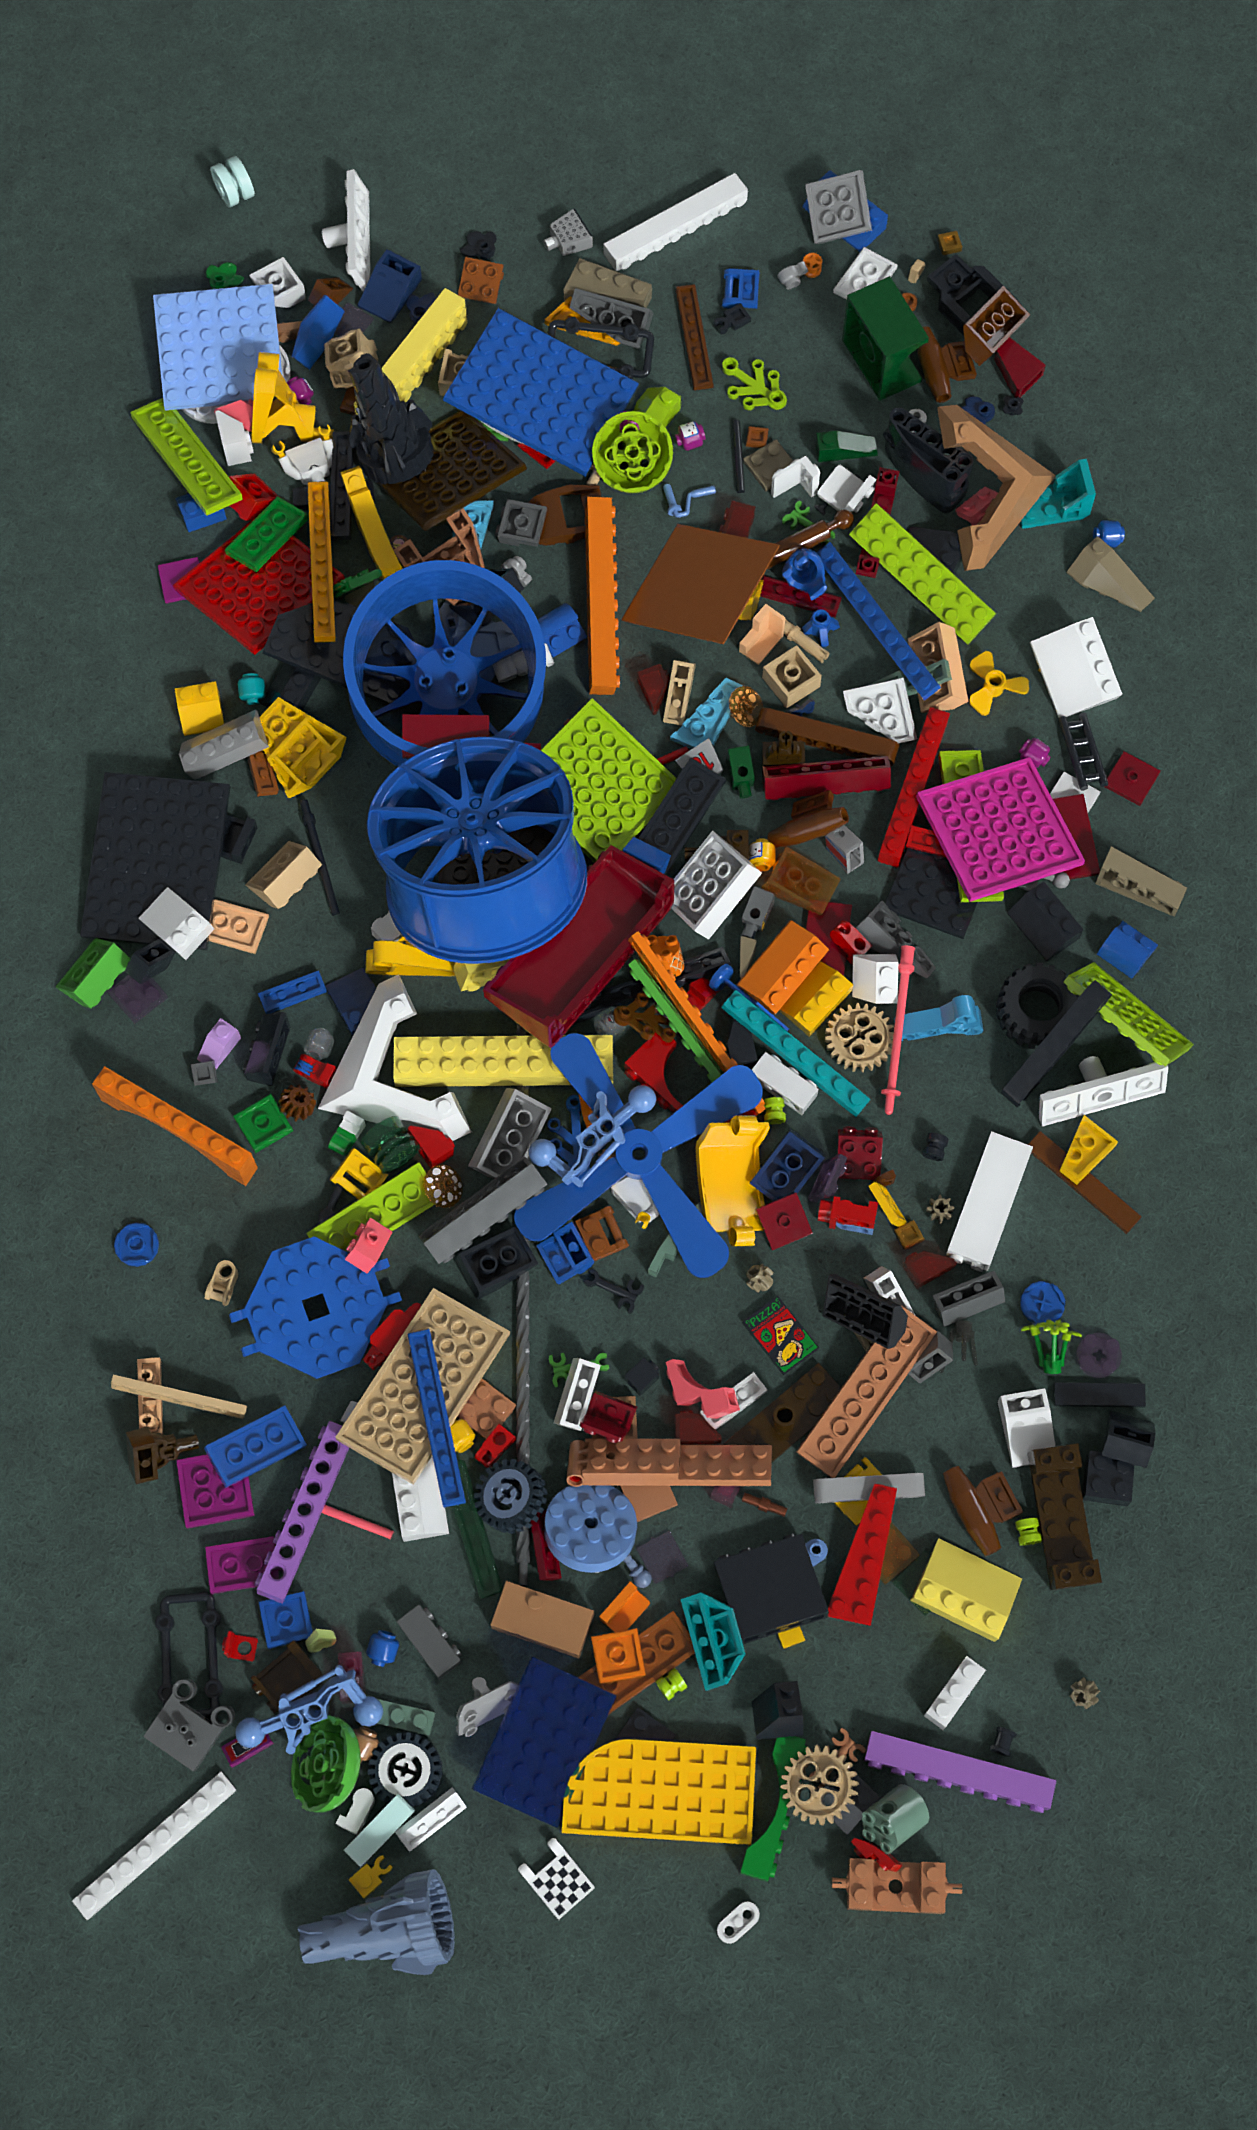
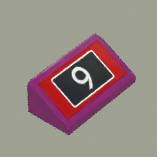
(237, 1753)

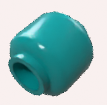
(251, 688)

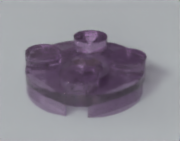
(1088, 1362)

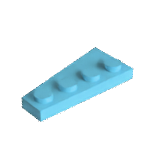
(480, 515)
(708, 719)

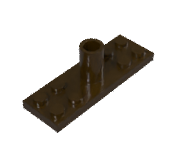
(800, 1403)

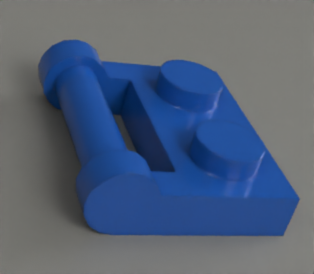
(747, 288)

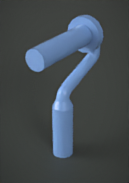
(674, 509)

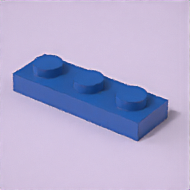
(292, 992)

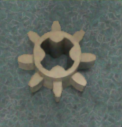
(936, 1214)
(759, 1278)
(1084, 1693)

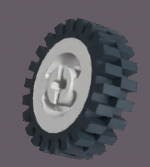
(414, 1747)

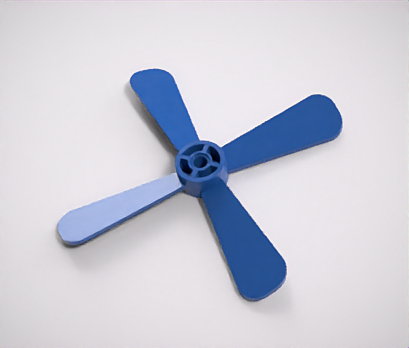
(692, 1234)

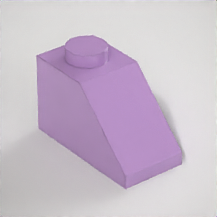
(219, 1043)

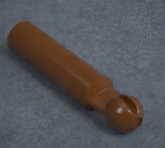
(810, 536)

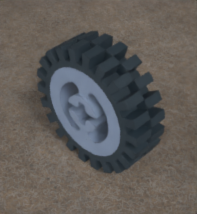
(498, 1487)

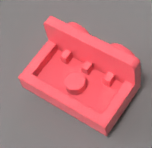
(975, 507)

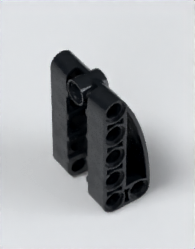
(925, 465)

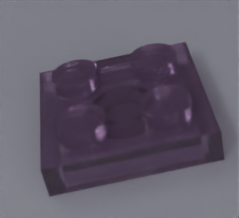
(135, 998)
(826, 1181)

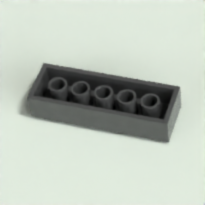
(482, 1210)

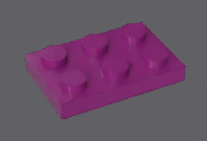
(238, 1564)

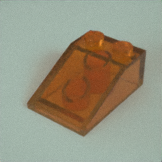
(801, 881)

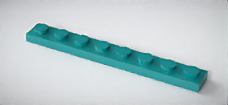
(795, 1053)

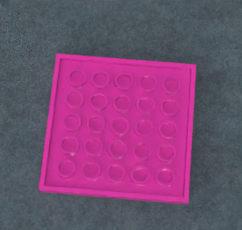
(1000, 829)

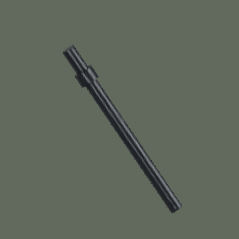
(309, 821)

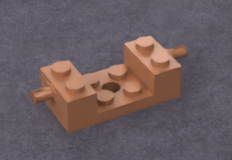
(922, 1887)

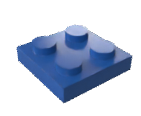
(286, 1621)

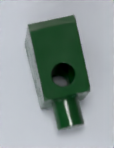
(738, 764)

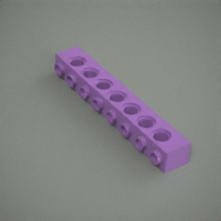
(278, 1588)

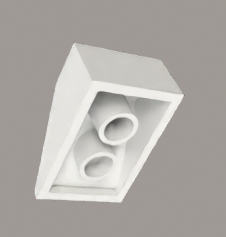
(176, 923)

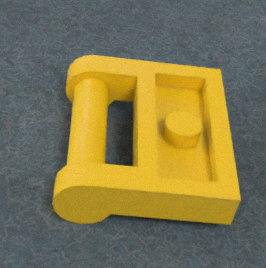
(362, 1170)

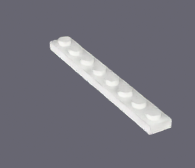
(154, 1845)

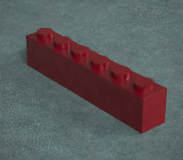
(818, 777)

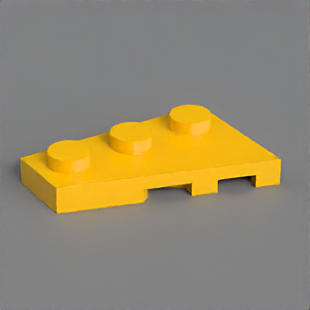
(1086, 1150)

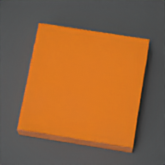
(618, 1656)

